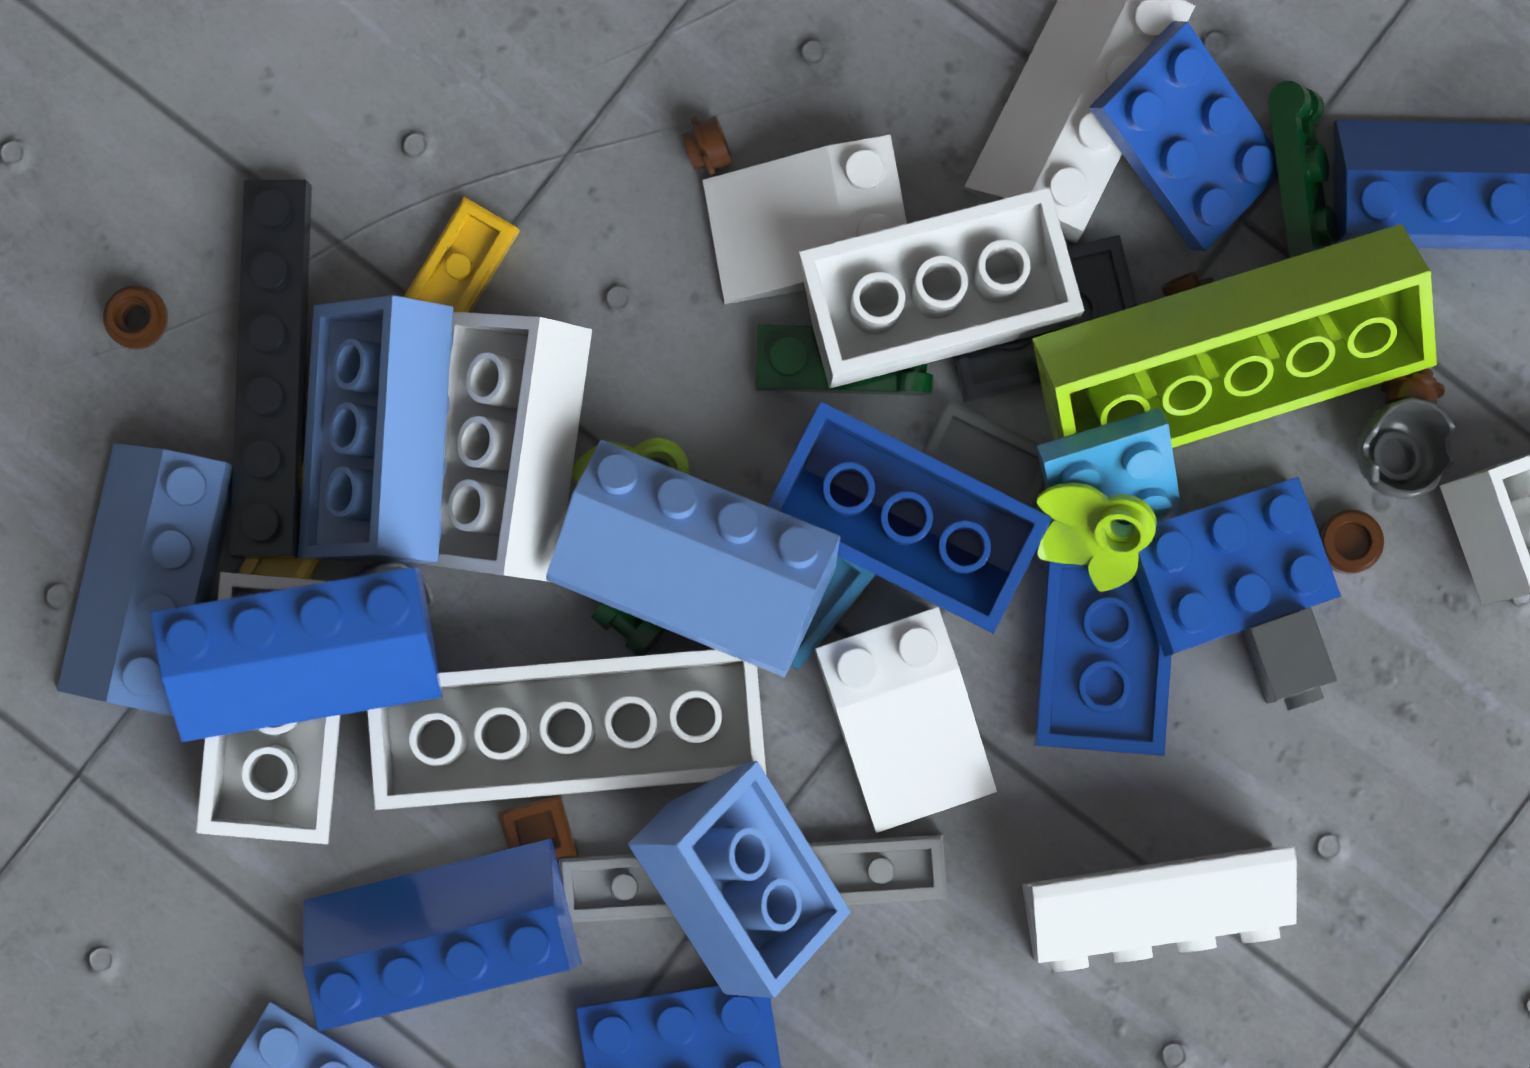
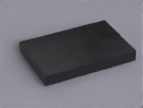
(1012, 366)

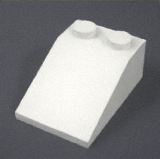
(794, 205)
(1494, 527)
(906, 719)

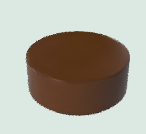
(1352, 541)

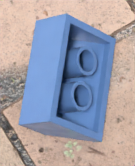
(741, 881)

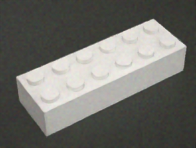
(568, 730)

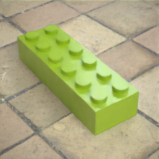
(1248, 342)

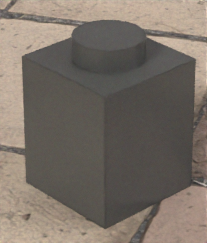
(1290, 659)

